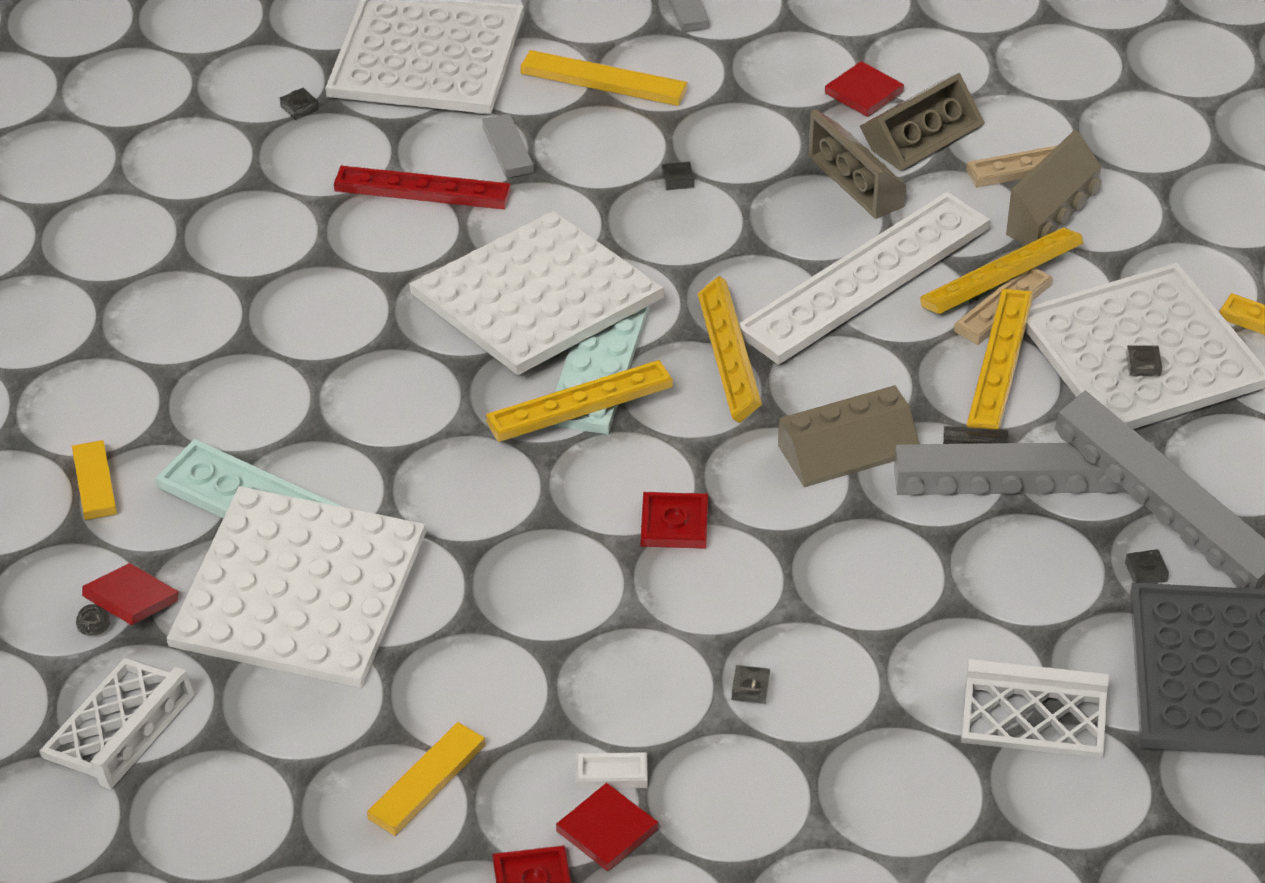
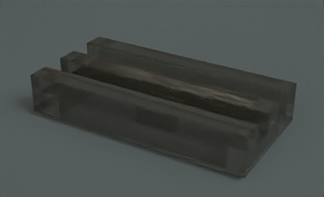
(967, 435)

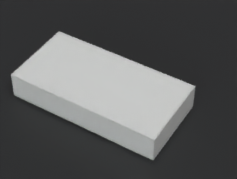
(616, 769)

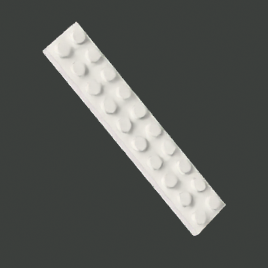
(862, 277)

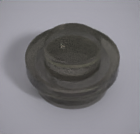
(92, 620)

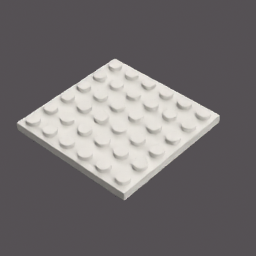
(426, 53)
(536, 292)
(1199, 351)
(298, 586)

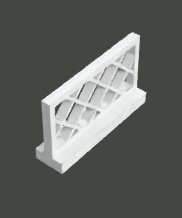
(1030, 681)
(136, 729)

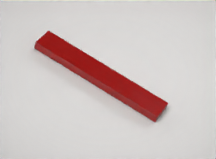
(422, 187)

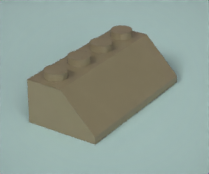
(923, 123)
(854, 167)
(1053, 190)
(846, 435)

